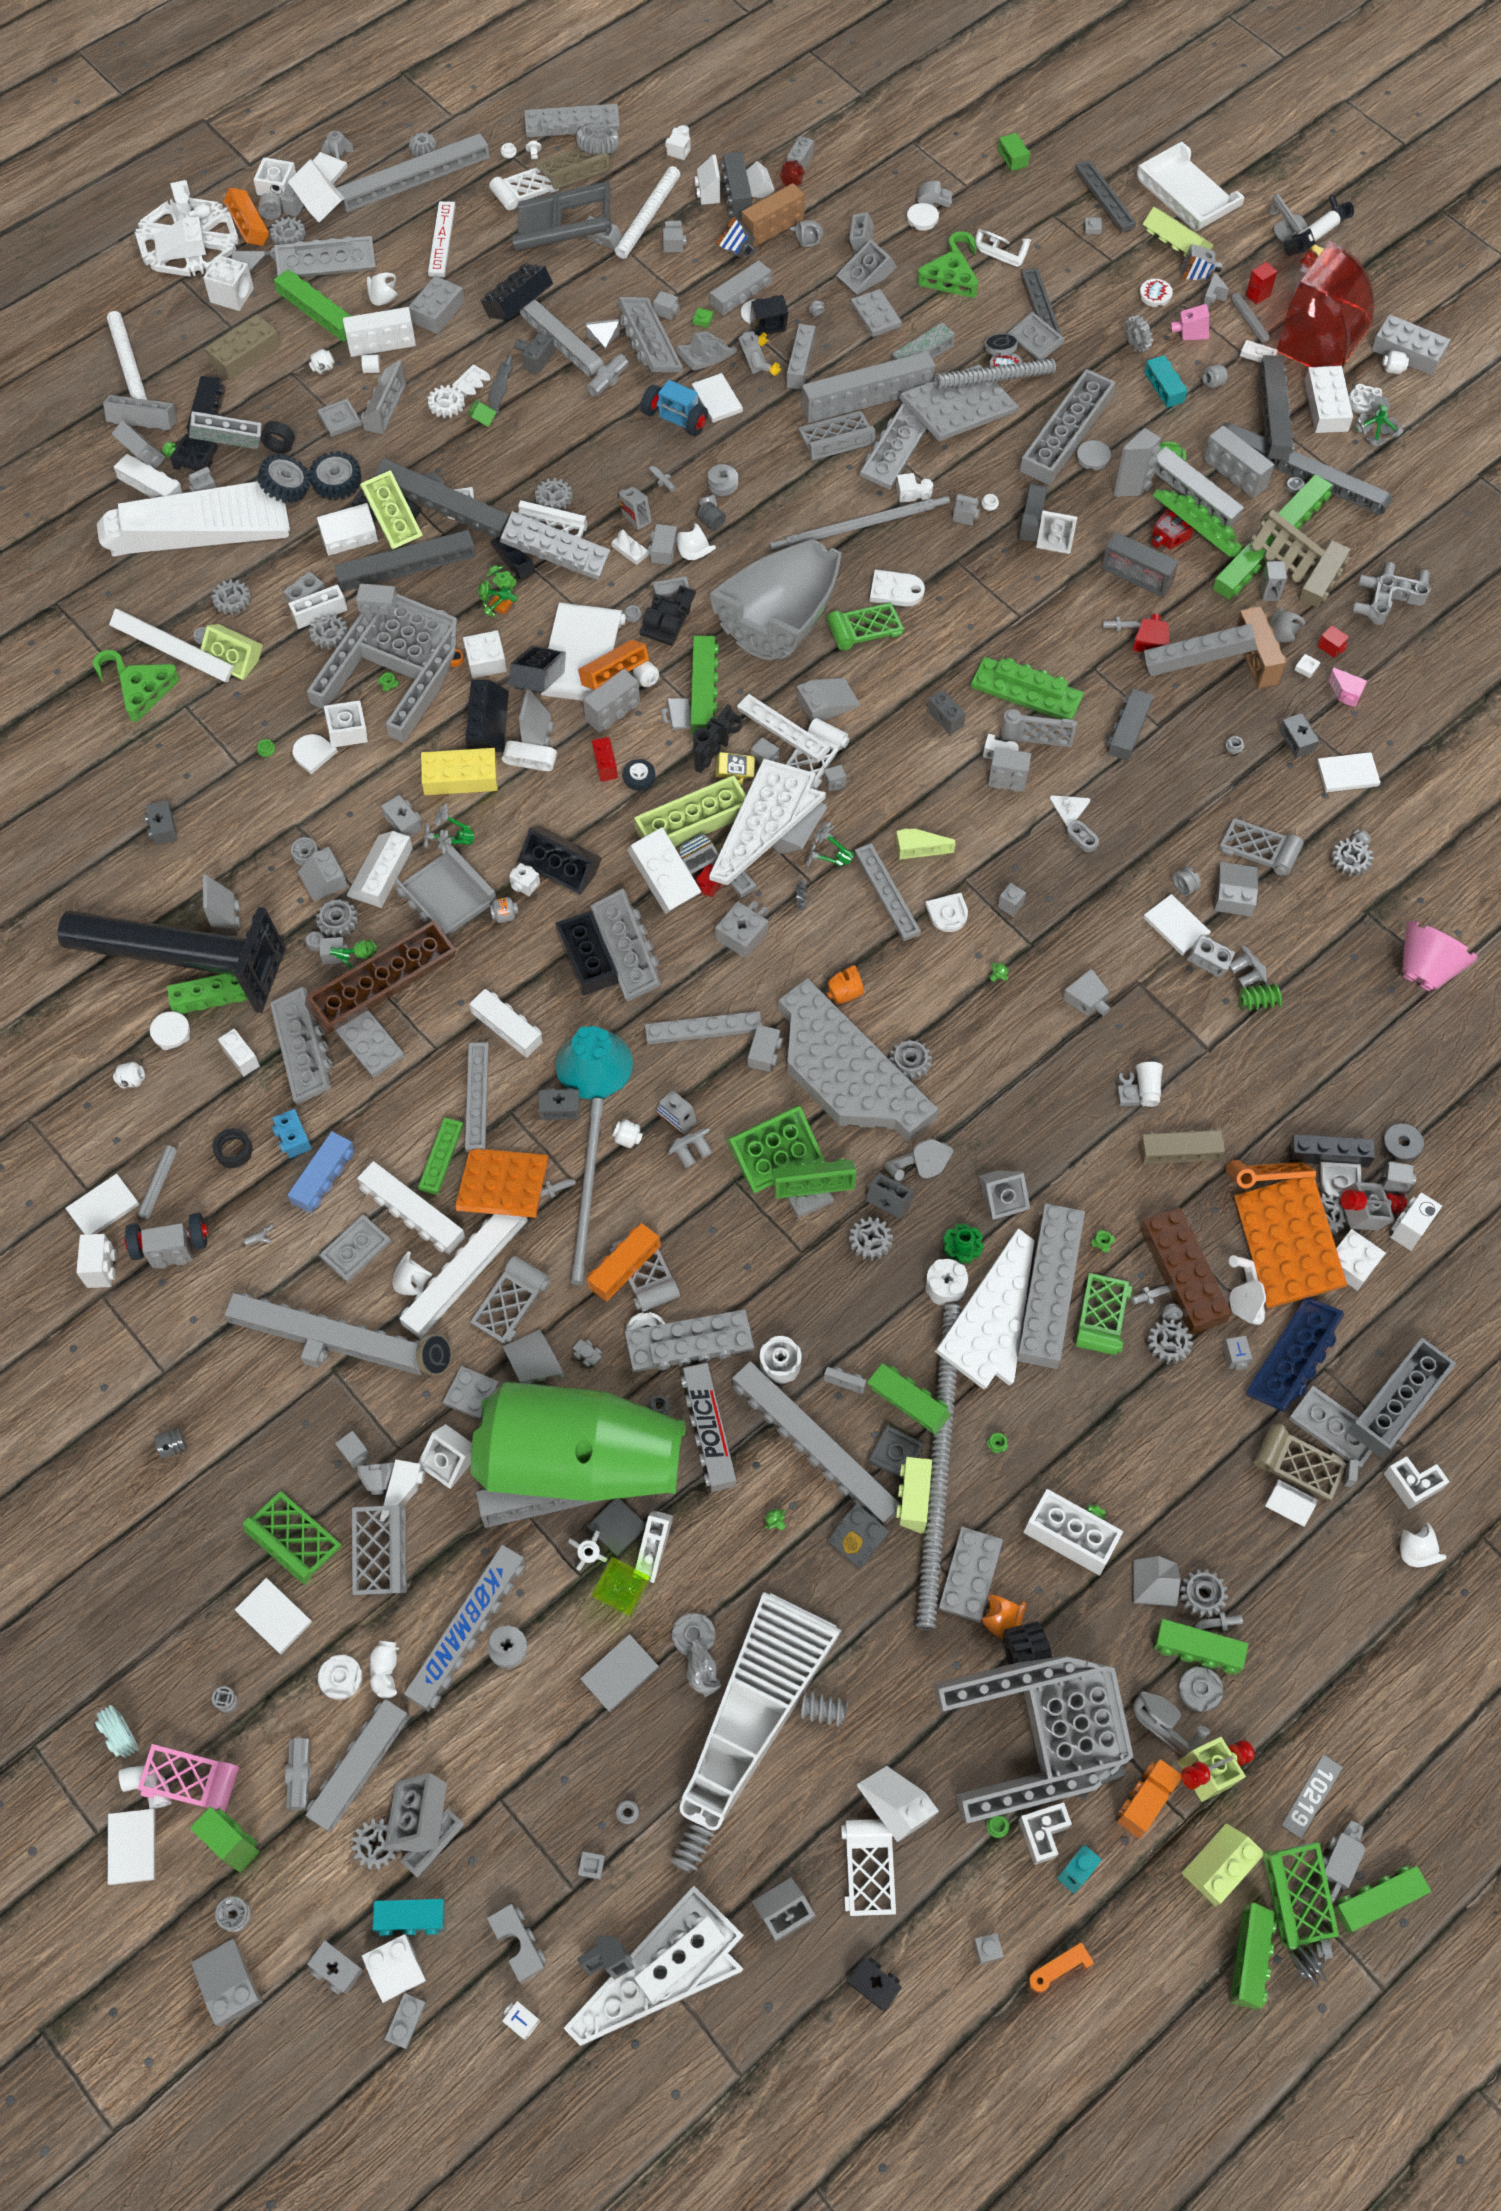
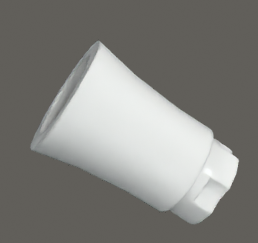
(1149, 1082)

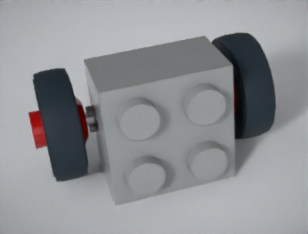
(168, 1243)

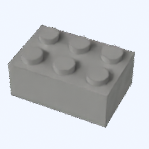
(436, 304)
(611, 701)

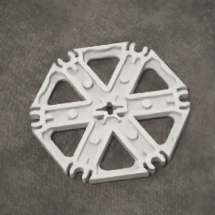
(212, 240)

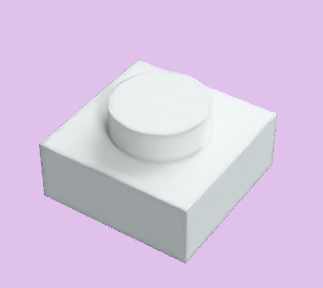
(1307, 666)

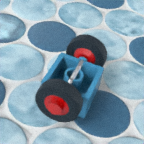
(676, 405)

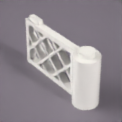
(508, 193)
(830, 735)
(868, 1834)

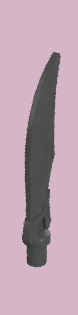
(500, 384)

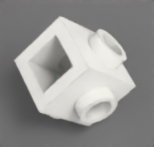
(524, 879)

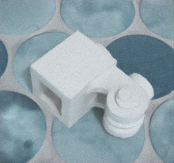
(679, 143)
(909, 490)

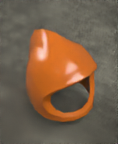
(1003, 1615)

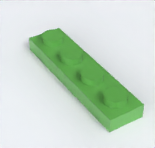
(441, 1156)

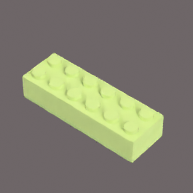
(694, 813)

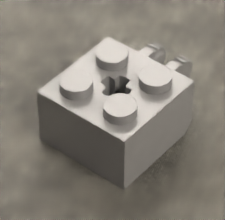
(742, 928)

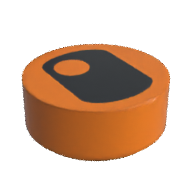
(457, 659)

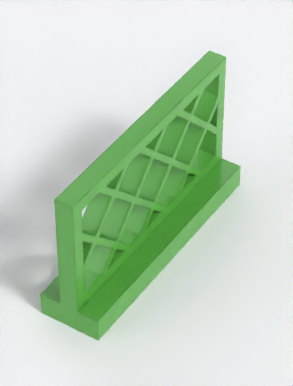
(282, 1553)
(1281, 1895)

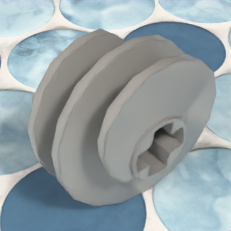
(722, 480)
(500, 1638)

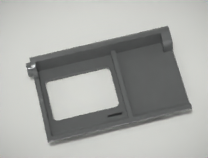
(542, 216)

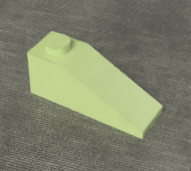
(918, 843)

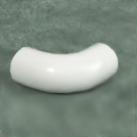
(130, 1779)

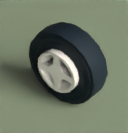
(637, 768)

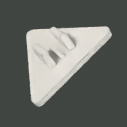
(1069, 807)

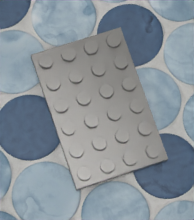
(958, 408)

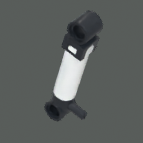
(1307, 238)

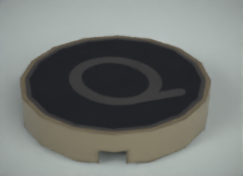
(434, 1354)

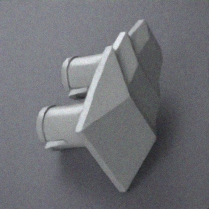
(1259, 971)
(680, 1147)

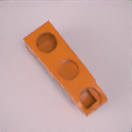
(1041, 1978)

